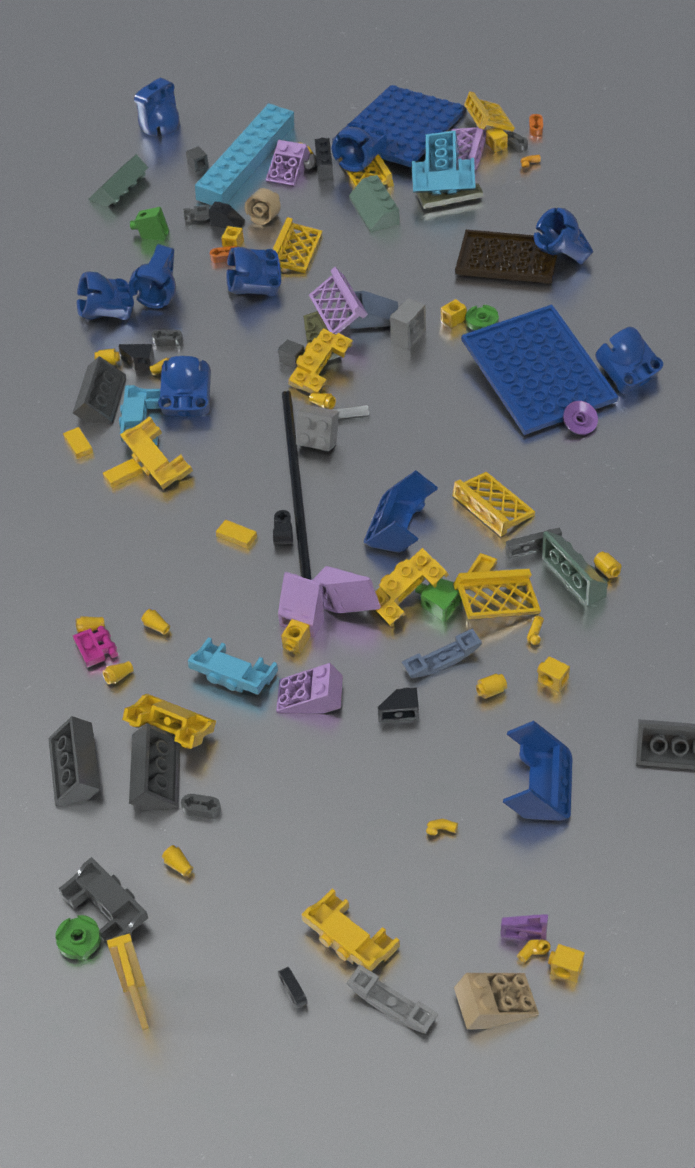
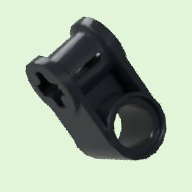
(282, 528)

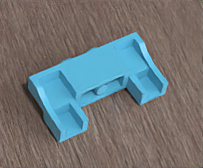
(443, 181)
(135, 407)
(229, 670)

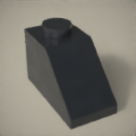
(225, 215)
(137, 355)
(399, 706)

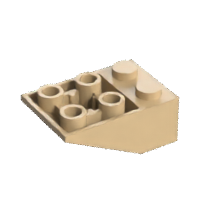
(494, 999)

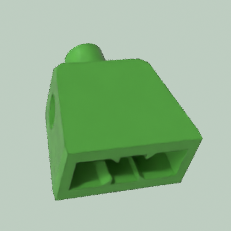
(151, 224)
(439, 600)

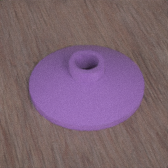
(585, 413)

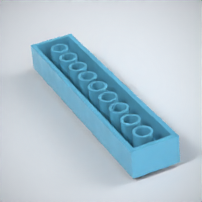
(244, 155)

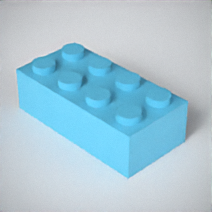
(442, 151)

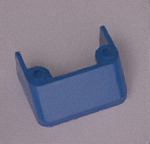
(394, 513)
(549, 775)

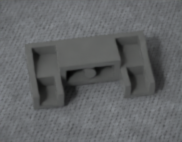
(108, 895)

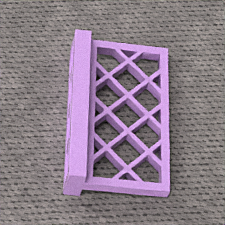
(476, 146)
(340, 285)

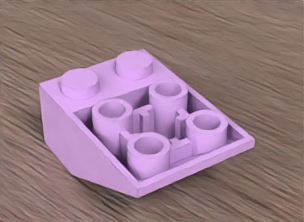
(287, 162)
(346, 591)
(301, 601)
(311, 691)

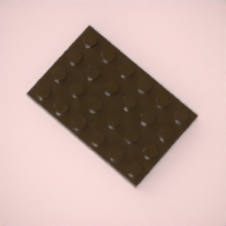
(504, 257)

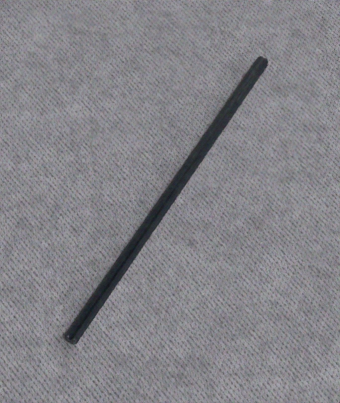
(296, 486)

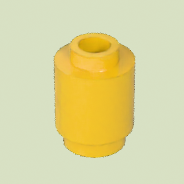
(109, 355)
(607, 564)
(491, 685)

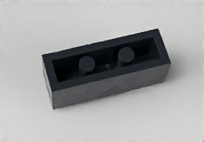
(324, 159)

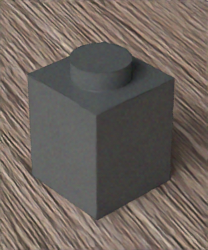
(197, 159)
(289, 352)

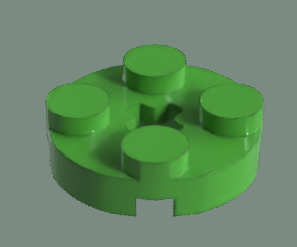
(475, 317)
(76, 926)

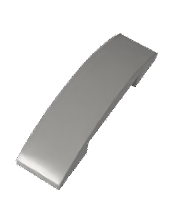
(391, 1003)

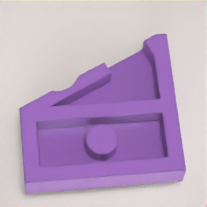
(525, 927)

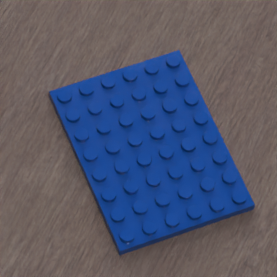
(408, 119)
(537, 368)

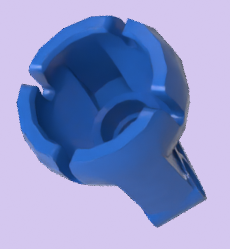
(157, 107)
(358, 145)
(562, 235)
(254, 271)
(155, 279)
(104, 297)
(629, 360)
(185, 387)

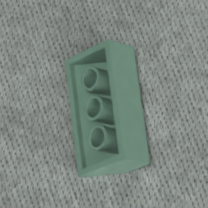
(119, 182)
(375, 204)
(573, 569)

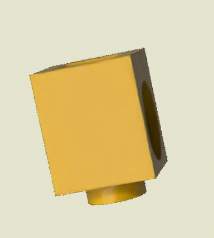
(496, 139)
(232, 237)
(453, 313)
(295, 636)
(553, 673)
(566, 962)

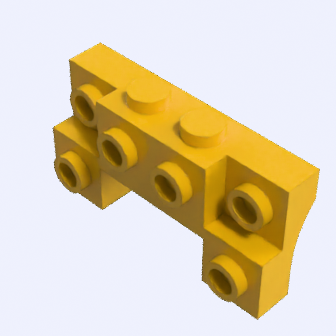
(315, 358)
(154, 462)
(404, 581)
(184, 724)
(345, 936)

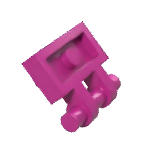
(89, 648)

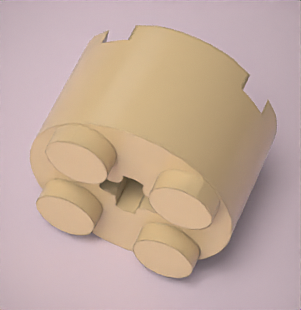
(263, 206)

